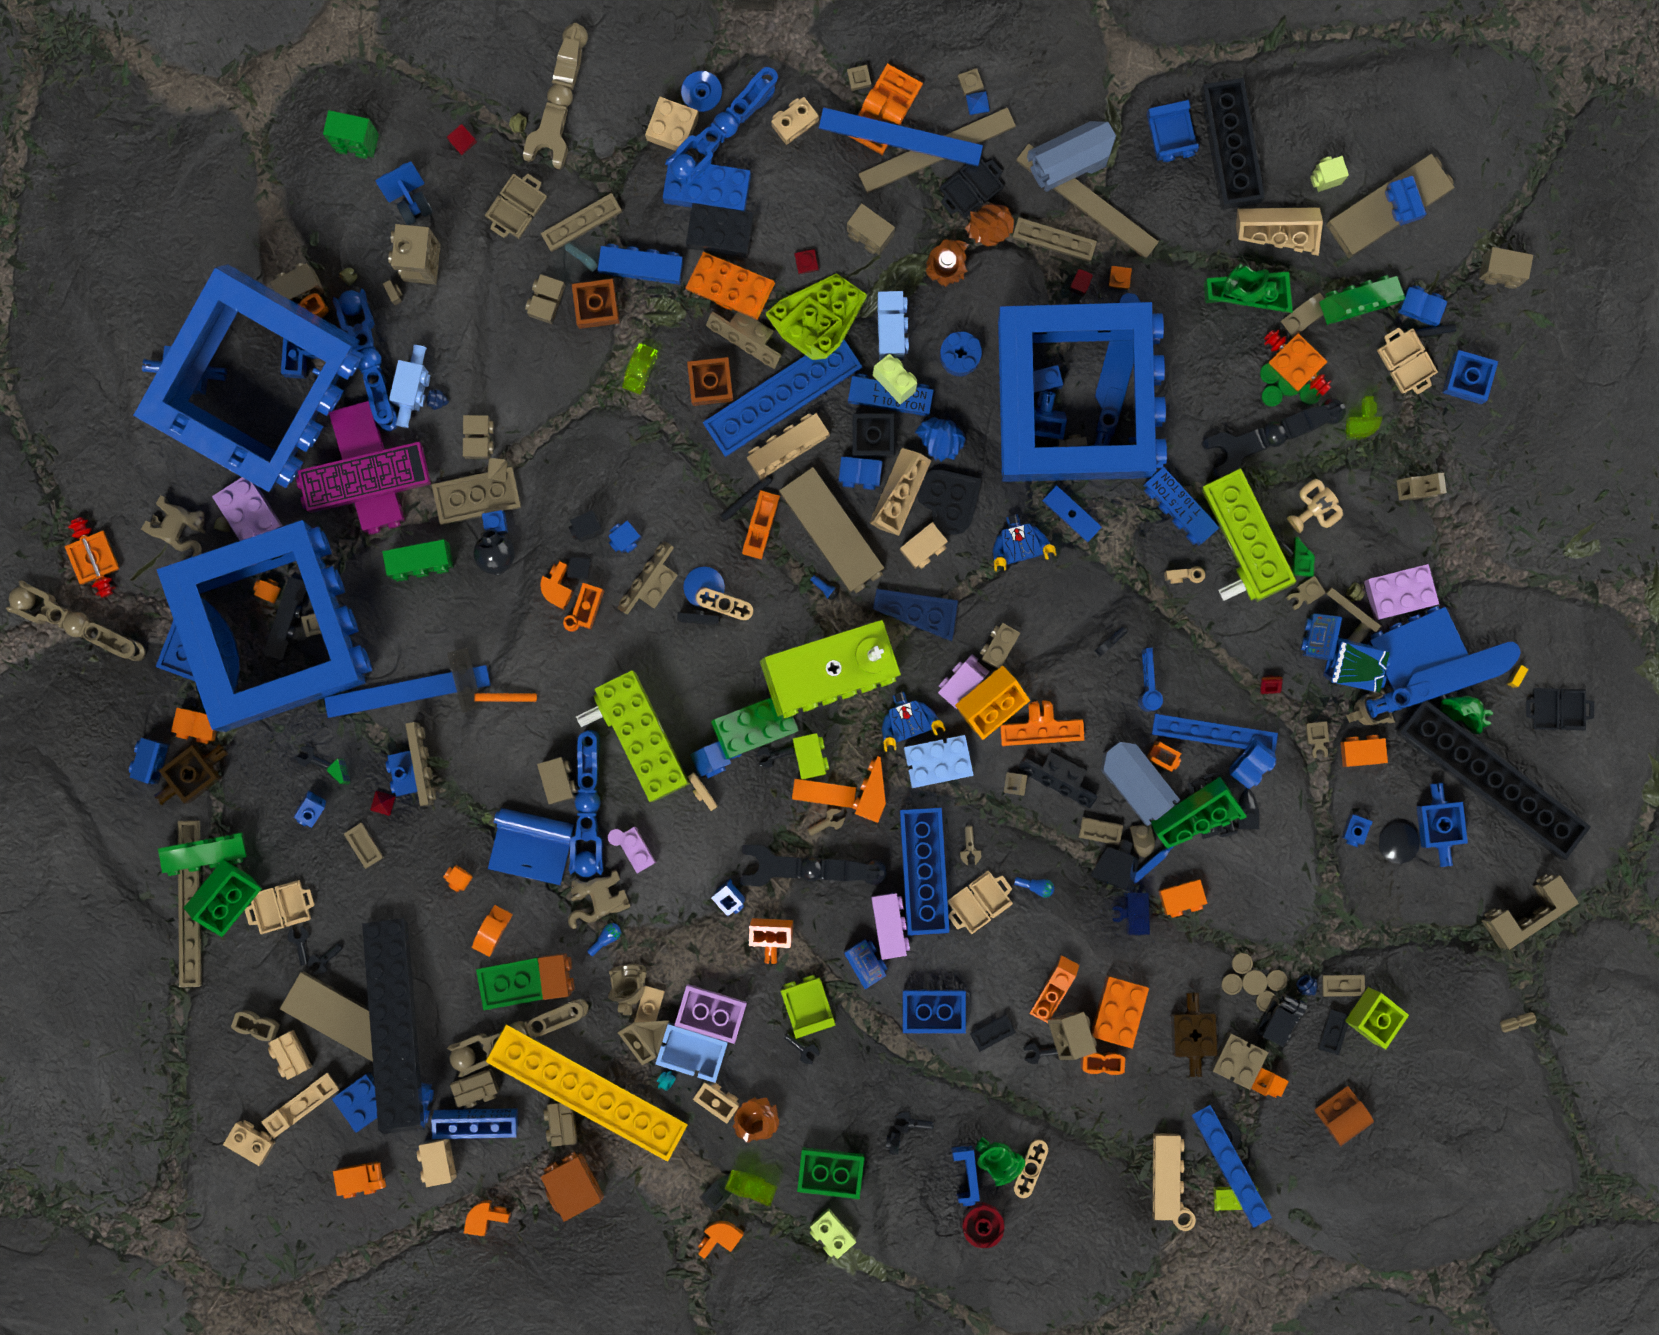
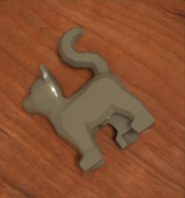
(173, 525)
(601, 898)

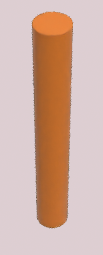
(506, 697)

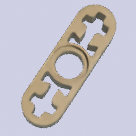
(711, 593)
(1019, 1181)

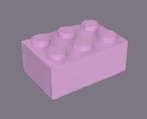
(246, 509)
(1401, 592)
(890, 925)
(710, 1013)

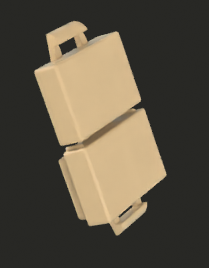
(1412, 367)
(986, 897)
(288, 904)

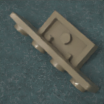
(747, 335)
(652, 582)

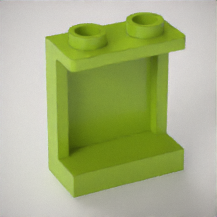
(807, 1006)

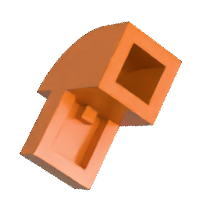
(551, 588)
(491, 930)
(479, 1217)
(721, 1232)

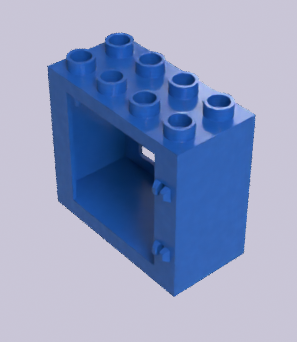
(1078, 324)
(168, 396)
(191, 577)

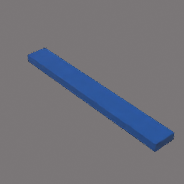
(900, 137)
(398, 693)

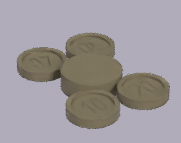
(1253, 981)

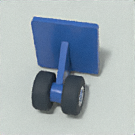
(400, 183)

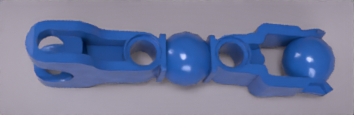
(723, 126)
(351, 304)
(587, 804)

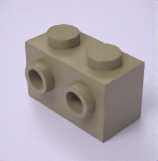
(1000, 646)

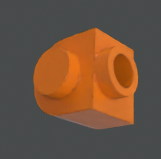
(267, 590)
(457, 878)

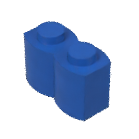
(1422, 306)
(860, 472)
(1252, 764)

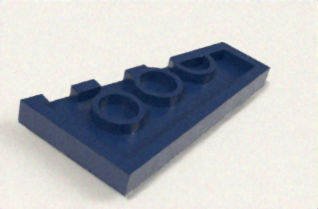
(920, 611)

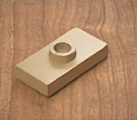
(701, 792)
(649, 1005)

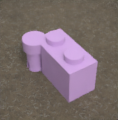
(964, 680)
(634, 848)

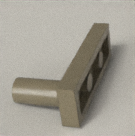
(1367, 622)

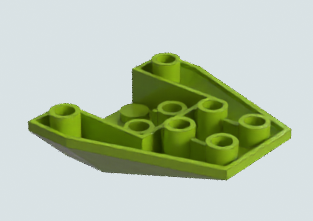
(818, 316)

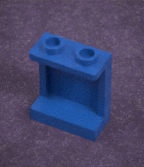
(1172, 131)
(967, 1153)

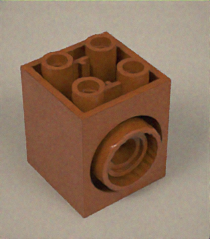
(571, 1186)

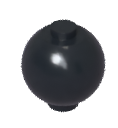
(493, 552)

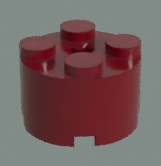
(982, 1237)

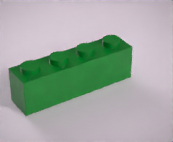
(1361, 300)
(1282, 302)
(1198, 814)
(201, 853)

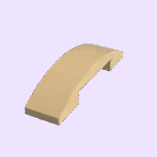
(300, 1105)

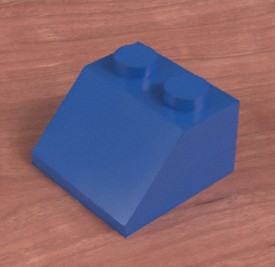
(148, 760)

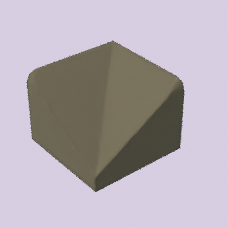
(497, 470)

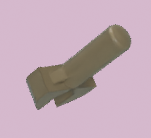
(826, 823)
(970, 846)

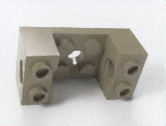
(415, 254)
(1557, 900)

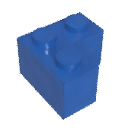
(294, 360)

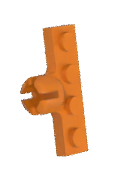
(1042, 728)

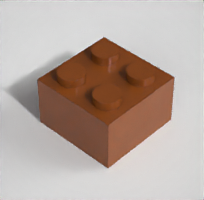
(595, 303)
(710, 381)
(555, 976)

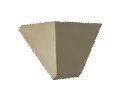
(644, 1039)

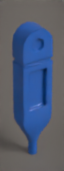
(1154, 861)

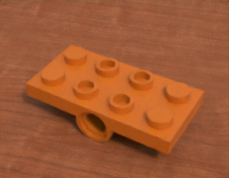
(889, 101)
(730, 285)

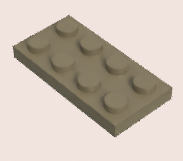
(473, 496)
(419, 755)

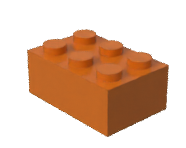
(1119, 1011)

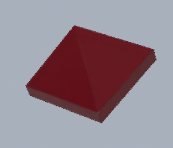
(1271, 684)
(382, 803)

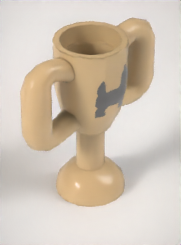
(1317, 506)

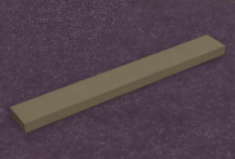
(914, 161)
(1100, 212)
(188, 929)

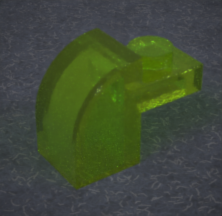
(639, 368)
(1363, 427)
(751, 1186)

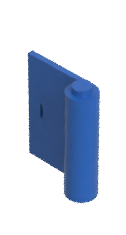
(531, 842)

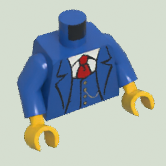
(1019, 543)
(908, 721)

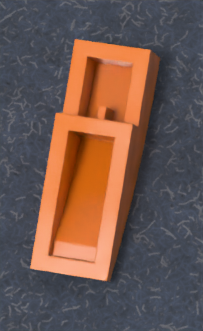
(760, 525)
(823, 793)

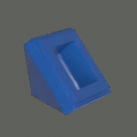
(977, 103)

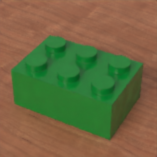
(350, 134)
(418, 560)
(222, 898)
(830, 1173)

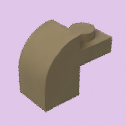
(1304, 315)
(1421, 487)

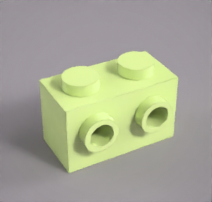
(1329, 173)
(895, 378)
(832, 1234)

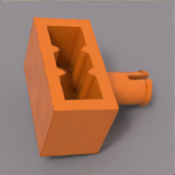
(771, 934)

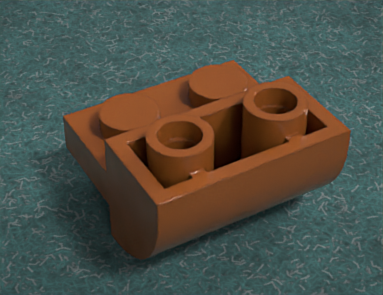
(1344, 1116)

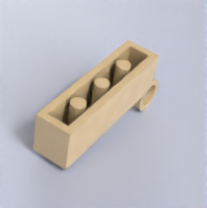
(1167, 1181)

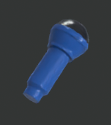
(830, 591)

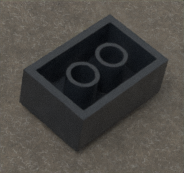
(719, 230)

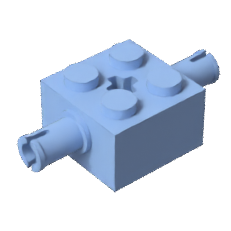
(409, 386)

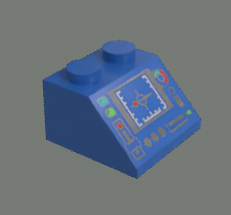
(1321, 636)
(865, 963)

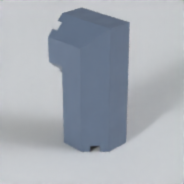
(1072, 154)
(1137, 781)

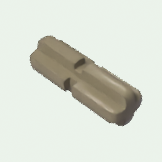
(1514, 1023)

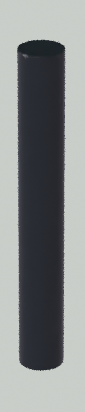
(1433, 330)
(746, 498)

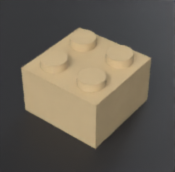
(671, 124)
(436, 1162)

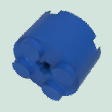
(969, 346)

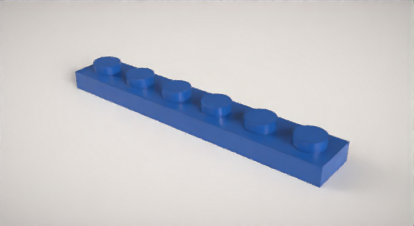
(1211, 732)
(1231, 1166)

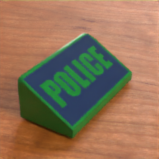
(339, 771)

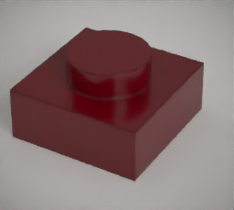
(806, 262)

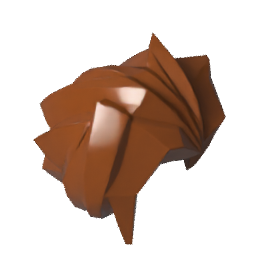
(990, 224)
(947, 262)
(756, 1120)

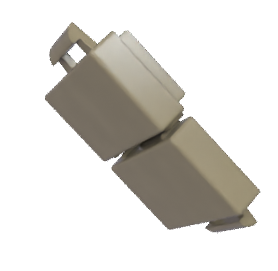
(519, 198)

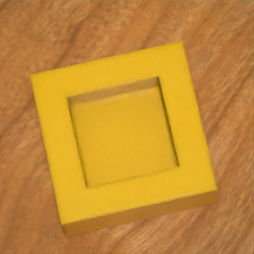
(1517, 676)

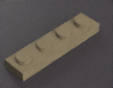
(581, 222)
(1054, 239)

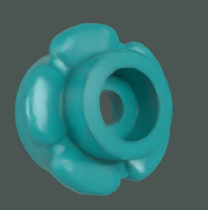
(666, 1080)

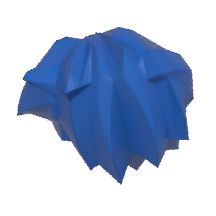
(941, 438)

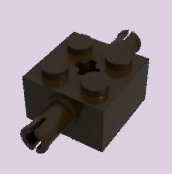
(177, 774)
(1204, 1044)

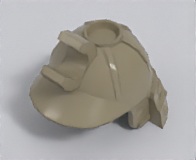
(1362, 714)
(627, 986)

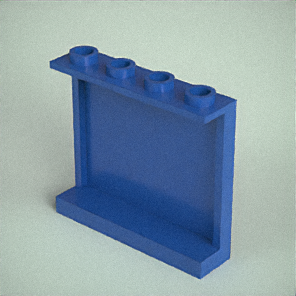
(1419, 646)

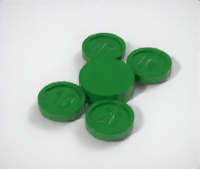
(1273, 396)

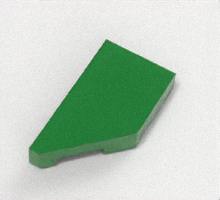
(1302, 560)

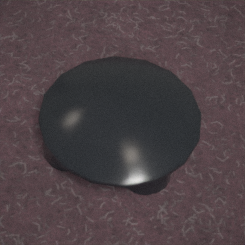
(1399, 843)

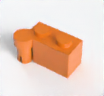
(585, 608)
(358, 1178)

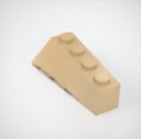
(1281, 227)
(787, 446)
(900, 491)

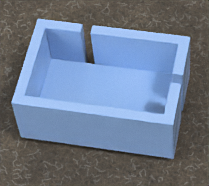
(892, 324)
(938, 761)
(690, 1052)

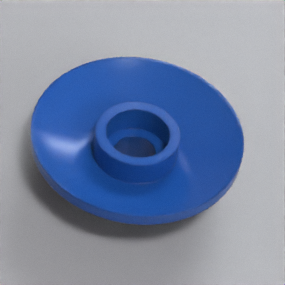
(701, 81)

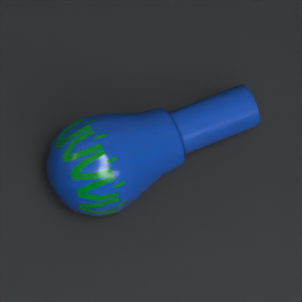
(1041, 887)
(609, 934)

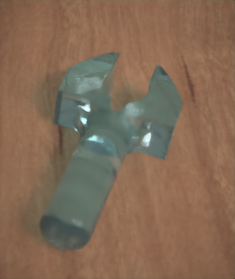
(584, 258)

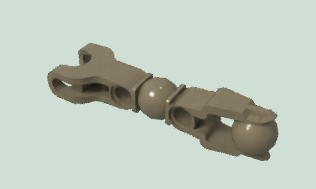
(559, 98)
(74, 623)
(463, 1057)

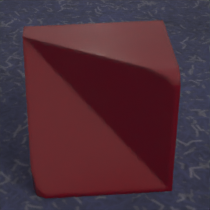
(461, 139)
(1081, 282)

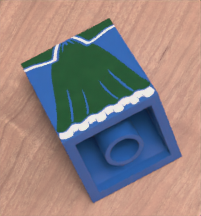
(1358, 665)

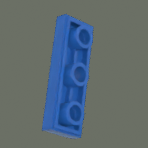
(1082, 523)

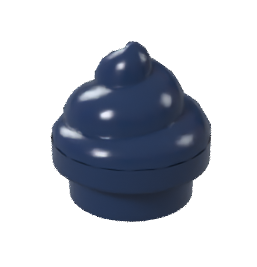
(436, 399)
(1307, 985)

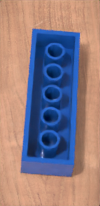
(924, 871)

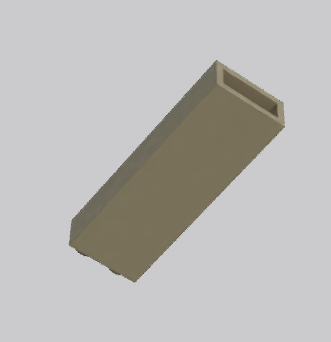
(1373, 215)
(832, 531)
(330, 1013)

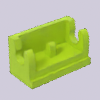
(1225, 1199)

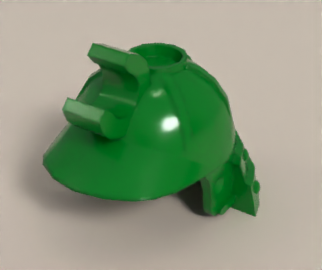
(1249, 284)
(1468, 711)
(999, 1161)

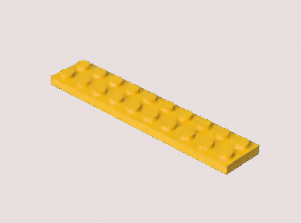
(586, 1093)

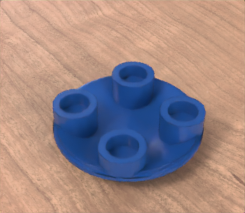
(701, 578)

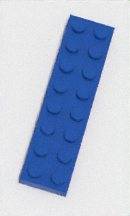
(779, 398)

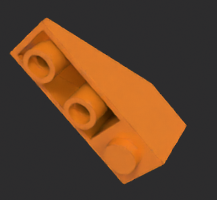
(873, 797)
(1055, 988)

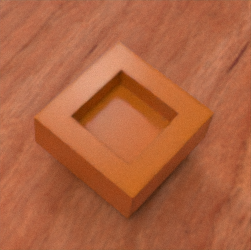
(1120, 277)

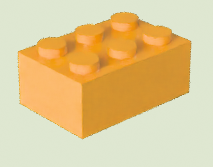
(992, 702)

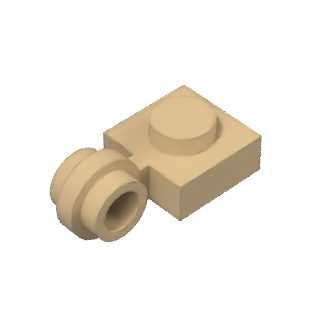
(1177, 576)

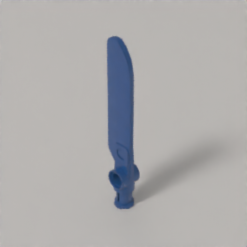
(1114, 382)
(1449, 678)

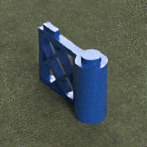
(1150, 698)

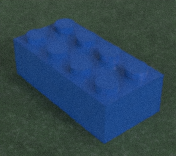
(713, 187)

